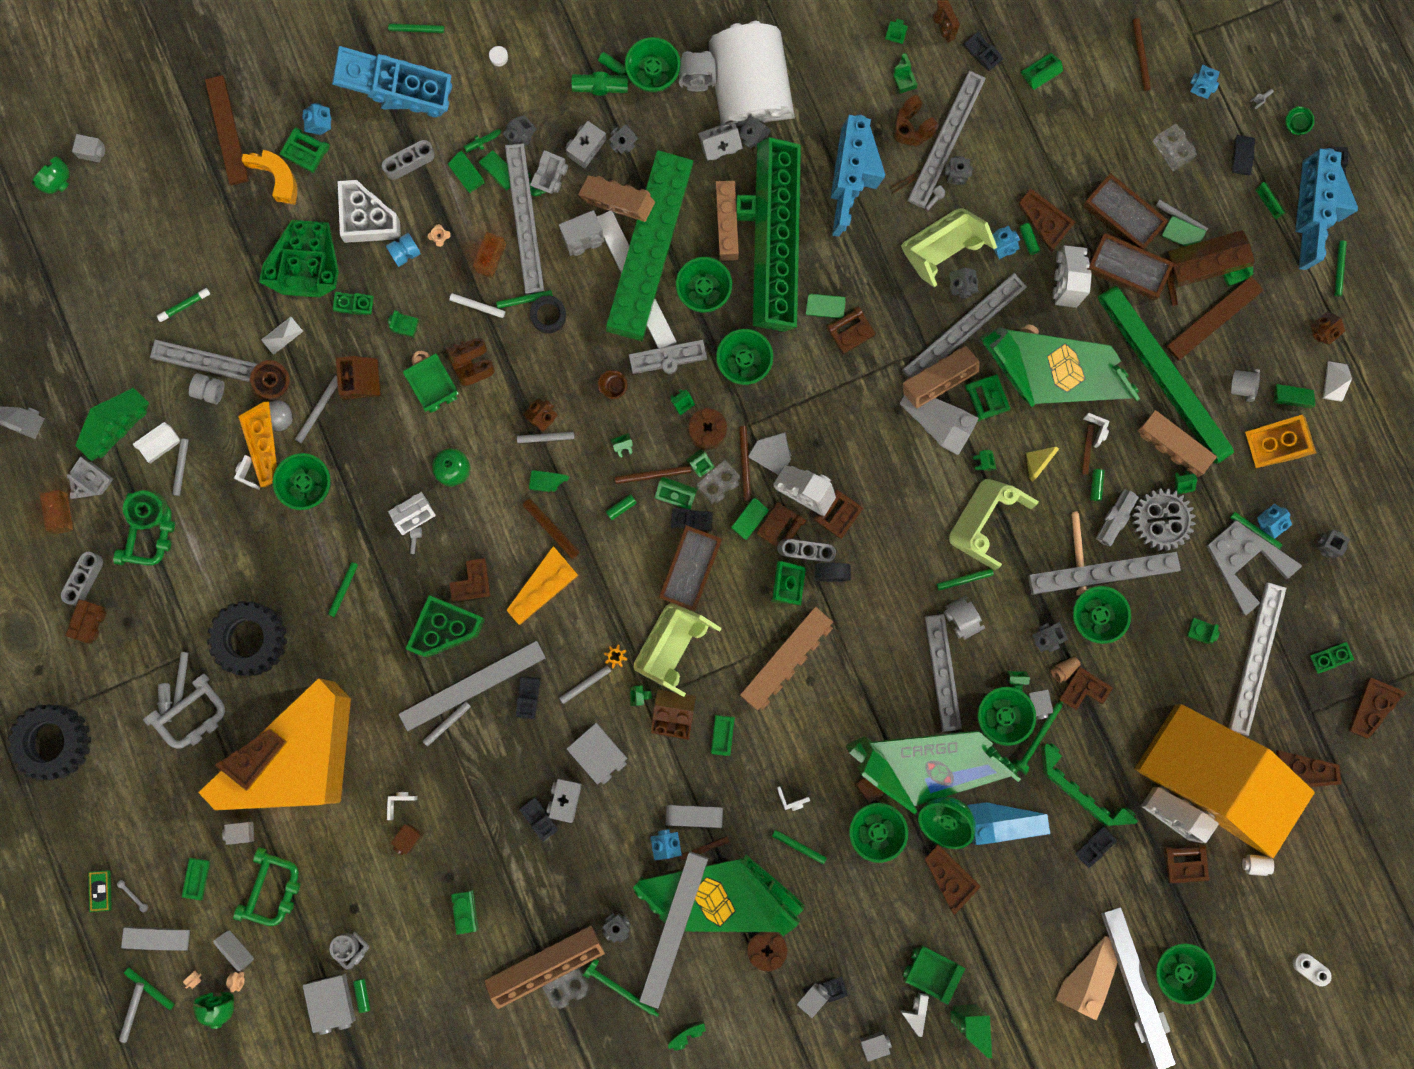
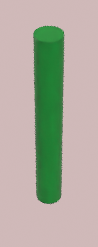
(416, 28)
(1340, 268)
(522, 299)
(1236, 517)
(965, 579)
(342, 590)
(799, 847)
(150, 989)

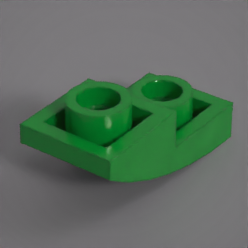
(497, 169)
(353, 303)
(1332, 657)
(680, 1039)

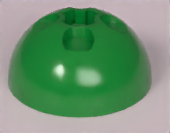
(652, 55)
(704, 274)
(748, 347)
(292, 478)
(1110, 611)
(1016, 716)
(948, 822)
(887, 839)
(1195, 970)

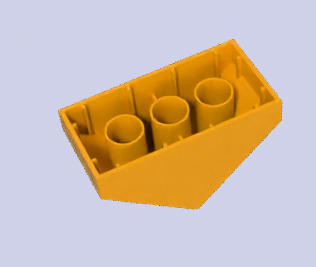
(308, 765)
(1227, 776)

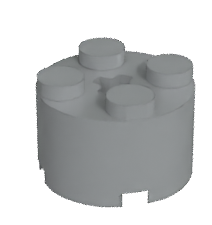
(697, 71)
(964, 617)

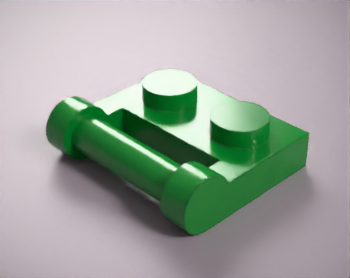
(301, 155)
(993, 395)

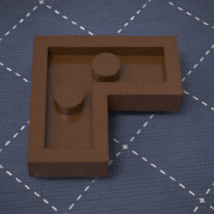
(477, 584)
(1084, 684)

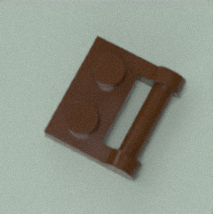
(948, 21)
(854, 335)
(844, 517)
(776, 522)
(1186, 871)

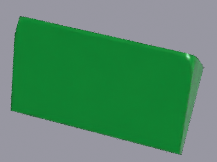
(1042, 71)
(466, 172)
(1270, 200)
(1182, 232)
(825, 306)
(1294, 396)
(675, 493)
(750, 519)

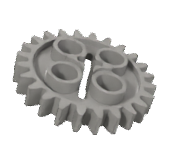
(1166, 536)

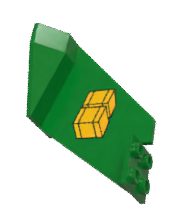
(1058, 368)
(729, 899)

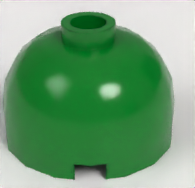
(52, 177)
(453, 474)
(214, 1010)

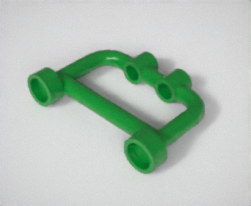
(162, 545)
(292, 887)

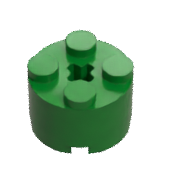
(135, 514)

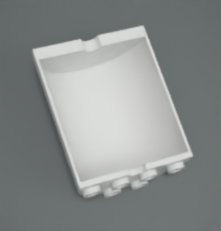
(751, 74)

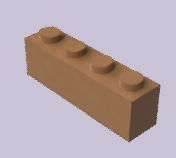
(617, 198)
(727, 220)
(941, 377)
(1176, 444)

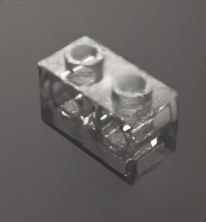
(1170, 149)
(714, 478)
(563, 984)

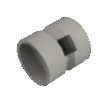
(210, 390)

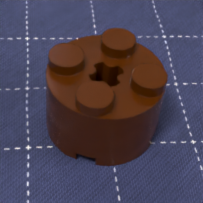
(277, 373)
(707, 440)
(774, 958)

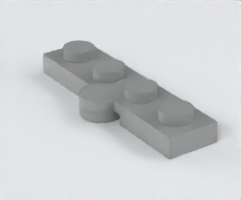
(668, 357)

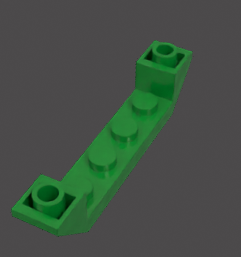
(1049, 758)

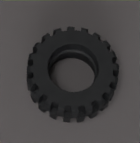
(222, 633)
(24, 739)

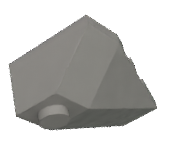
(21, 420)
(945, 422)

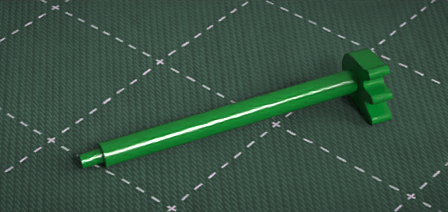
(1022, 765)
(591, 971)

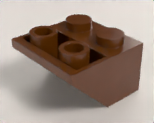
(357, 377)
(673, 714)

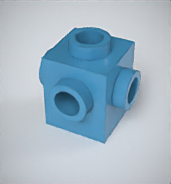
(1205, 82)
(317, 119)
(1006, 242)
(1274, 520)
(665, 845)

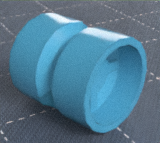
(403, 249)

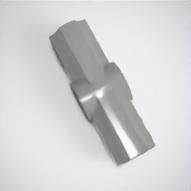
(1117, 517)

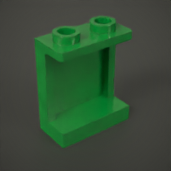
(431, 383)
(933, 973)

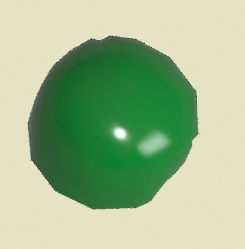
(1299, 121)

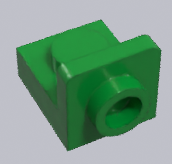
(1238, 276)
(403, 324)
(1203, 631)

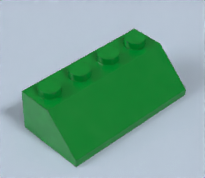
(974, 1025)

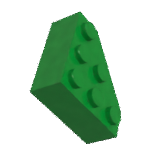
(110, 422)
(442, 628)

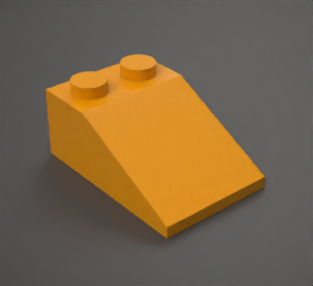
(1280, 441)

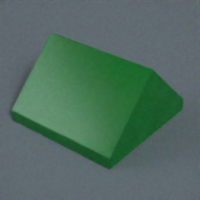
(788, 583)

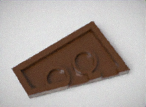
(1045, 218)
(1374, 706)
(250, 761)
(1312, 771)
(951, 879)

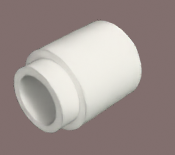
(1258, 865)

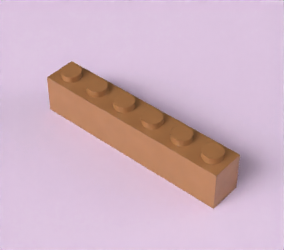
(786, 658)
(544, 967)

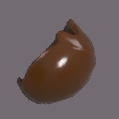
(612, 384)

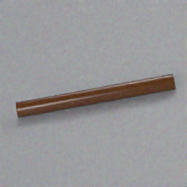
(1141, 54)
(745, 463)
(653, 474)

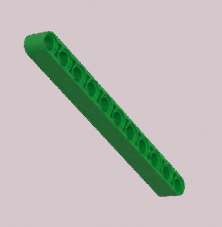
(1165, 373)

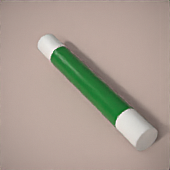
(184, 304)

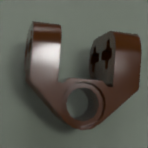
(925, 131)
(461, 356)

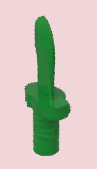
(480, 141)

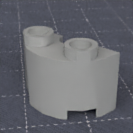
(549, 173)

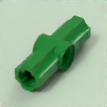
(600, 83)

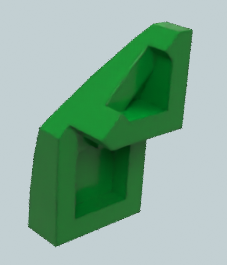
(903, 75)
(546, 481)

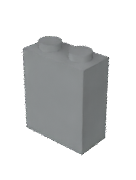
(597, 754)
(329, 1004)

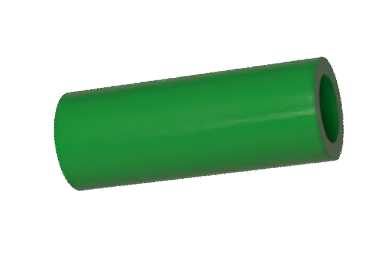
(612, 64)
(1029, 239)
(1097, 485)
(621, 507)
(361, 995)

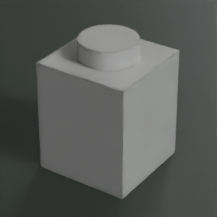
(88, 148)
(1041, 703)
(238, 833)
(814, 1000)
(875, 1046)

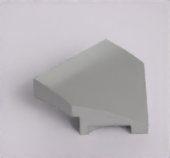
(772, 452)
(87, 479)

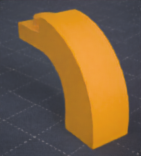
(285, 182)

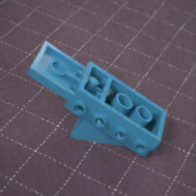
(393, 81)
(856, 167)
(1322, 202)

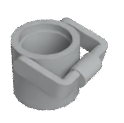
(1246, 384)
(346, 946)

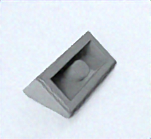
(233, 950)

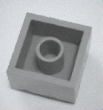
(582, 233)

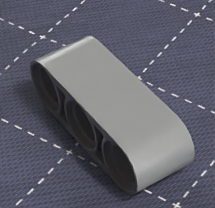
(404, 168)
(815, 550)
(90, 575)
(694, 816)

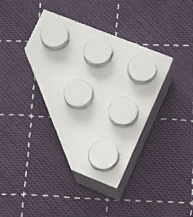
(364, 215)
(1072, 276)
(806, 488)
(1180, 815)

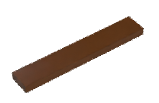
(226, 130)
(1214, 318)

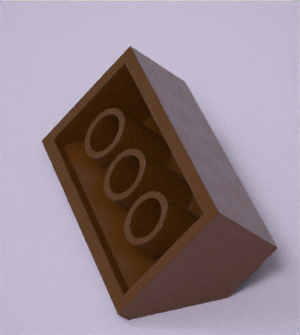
(1211, 258)

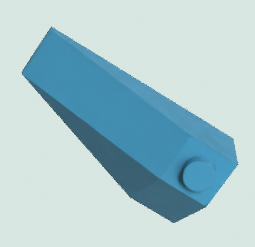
(1006, 823)

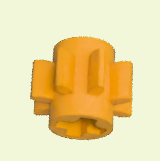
(620, 657)

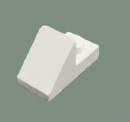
(917, 1018)

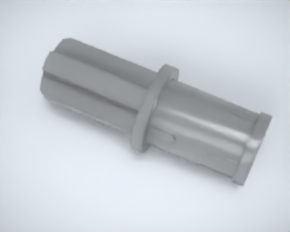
(164, 699)

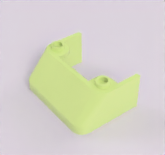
(945, 239)
(967, 529)
(668, 643)

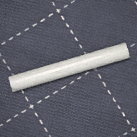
(477, 305)

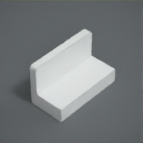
(157, 442)

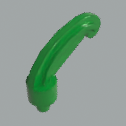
(535, 192)

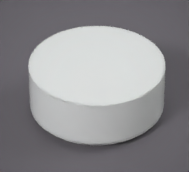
(498, 56)

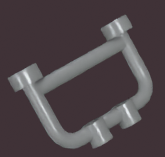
(194, 737)

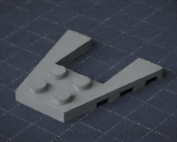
(1236, 548)

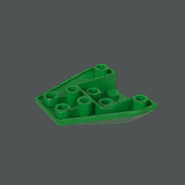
(302, 261)

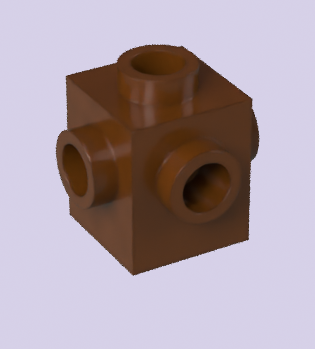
(1327, 328)
(540, 414)

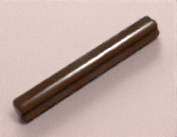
(551, 529)

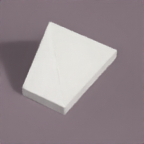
(282, 335)
(1336, 381)

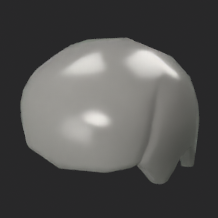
(280, 415)

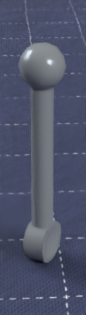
(143, 907)

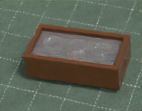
(1125, 212)
(1130, 267)
(690, 568)

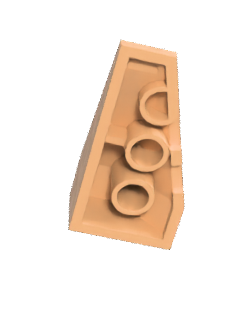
(1090, 981)

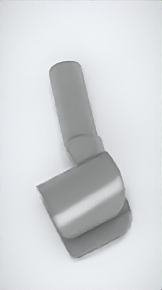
(1260, 98)
(939, 194)
(415, 533)

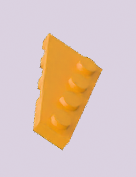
(259, 438)
(543, 585)

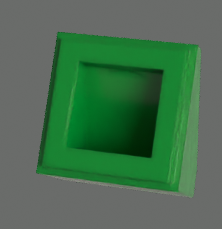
(700, 463)

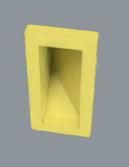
(1038, 460)

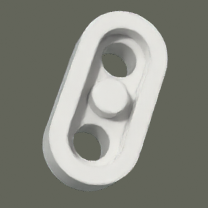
(1313, 969)

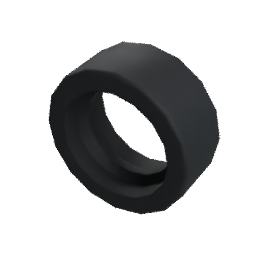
(548, 300)
(832, 572)

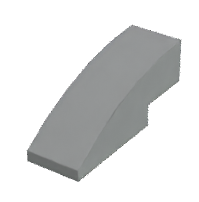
(155, 938)

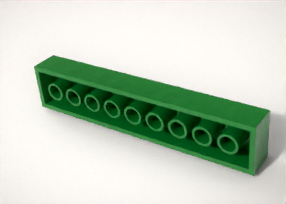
(776, 235)
(649, 247)

